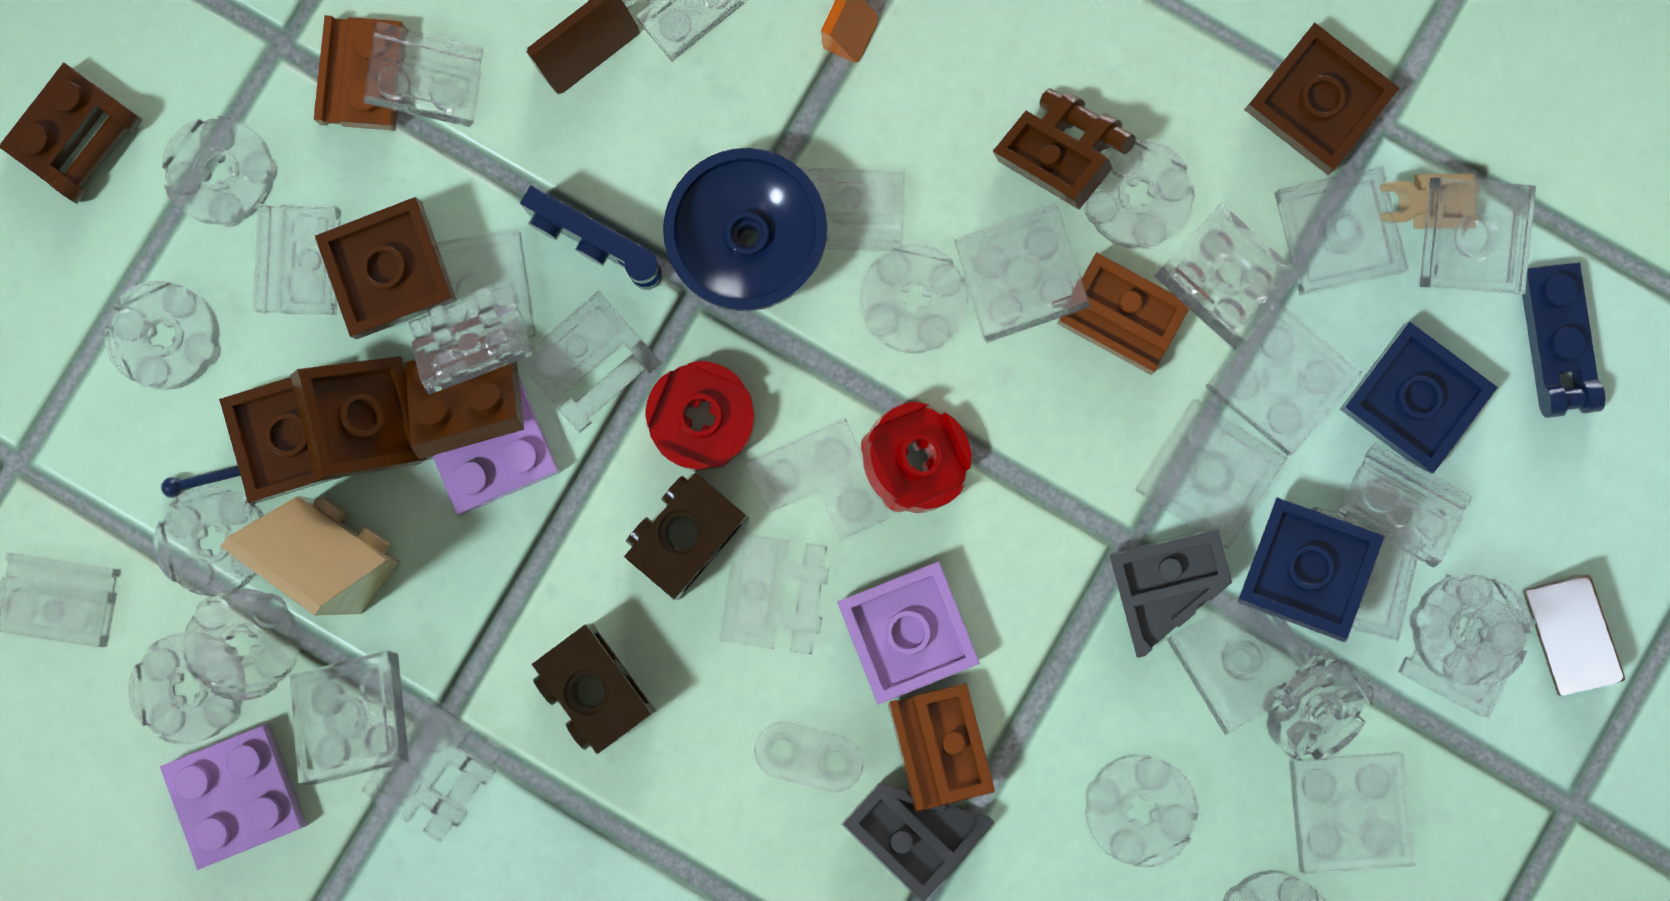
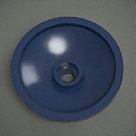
(739, 193)

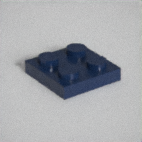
(1418, 398)
(1311, 569)

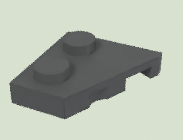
(1168, 582)
(914, 846)

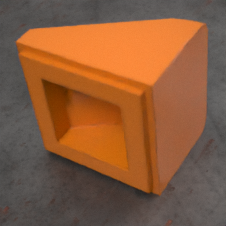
(849, 28)

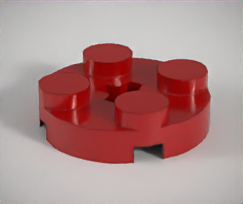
(686, 388)
(887, 465)

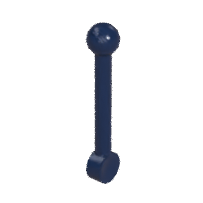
(173, 487)

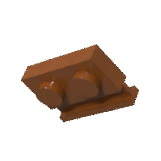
(344, 74)
(1126, 314)
(941, 747)

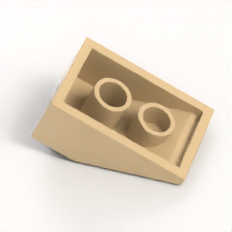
(315, 556)

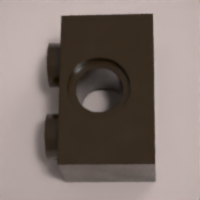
(676, 568)
(623, 700)

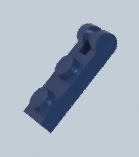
(593, 238)
(1561, 340)

